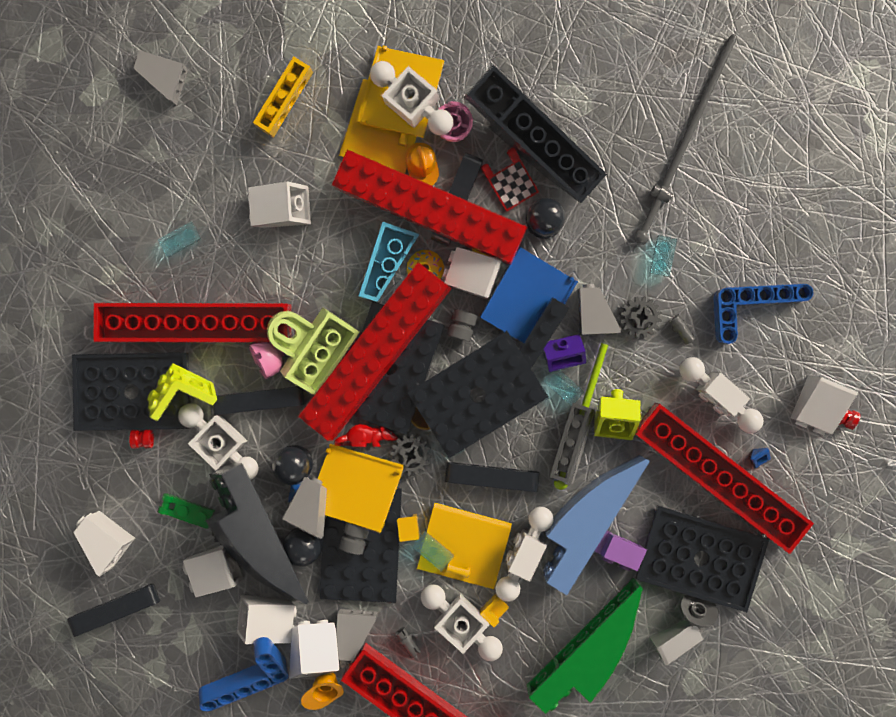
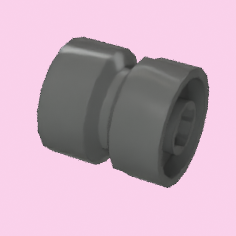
(462, 325)
(353, 540)

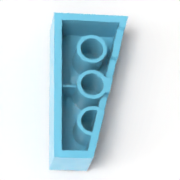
(388, 254)

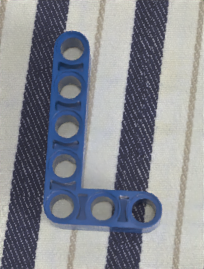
(753, 297)
(268, 671)

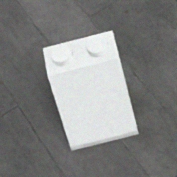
(279, 205)
(471, 272)
(822, 405)
(102, 541)
(211, 571)
(265, 618)
(313, 650)

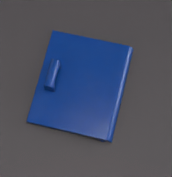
(525, 294)

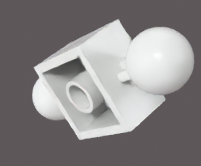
(422, 97)
(722, 394)
(205, 441)
(525, 555)
(464, 635)

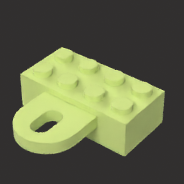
(314, 347)

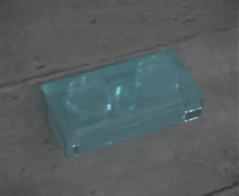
(179, 239)
(663, 256)
(563, 386)
(433, 551)

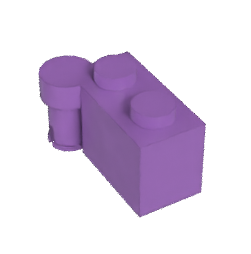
(621, 551)

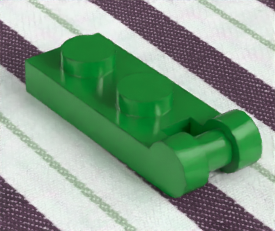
(185, 510)

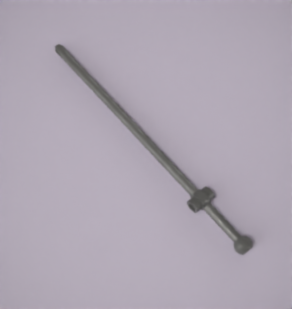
(662, 193)

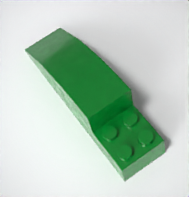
(591, 654)

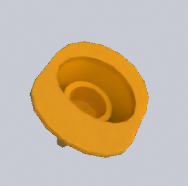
(422, 163)
(323, 692)

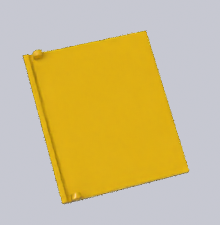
(373, 108)
(376, 143)
(358, 486)
(473, 540)

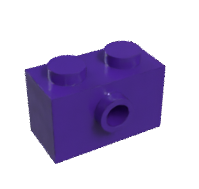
(564, 353)

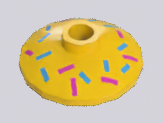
(429, 258)

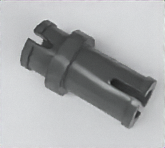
(680, 327)
(406, 641)

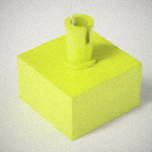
(617, 417)

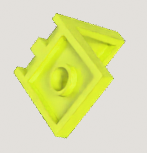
(180, 379)

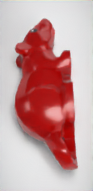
(362, 434)

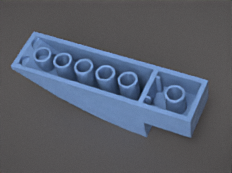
(585, 521)

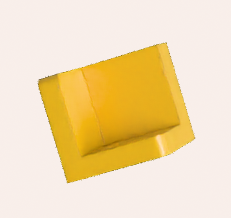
(408, 528)
(493, 610)

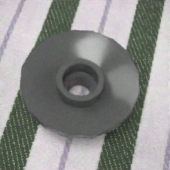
(706, 610)

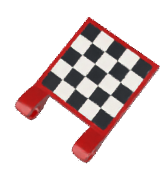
(512, 183)

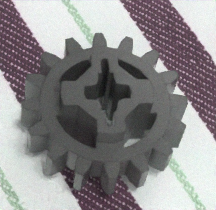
(641, 308)
(419, 458)

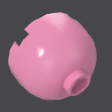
(461, 121)
(267, 357)

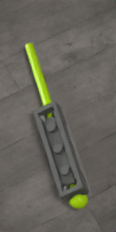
(576, 431)

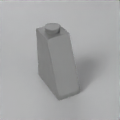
(162, 73)
(594, 312)
(308, 507)
(352, 631)
(676, 640)

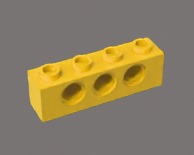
(283, 97)

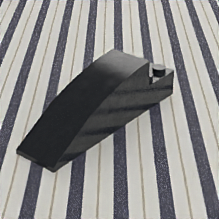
(534, 135)
(249, 534)

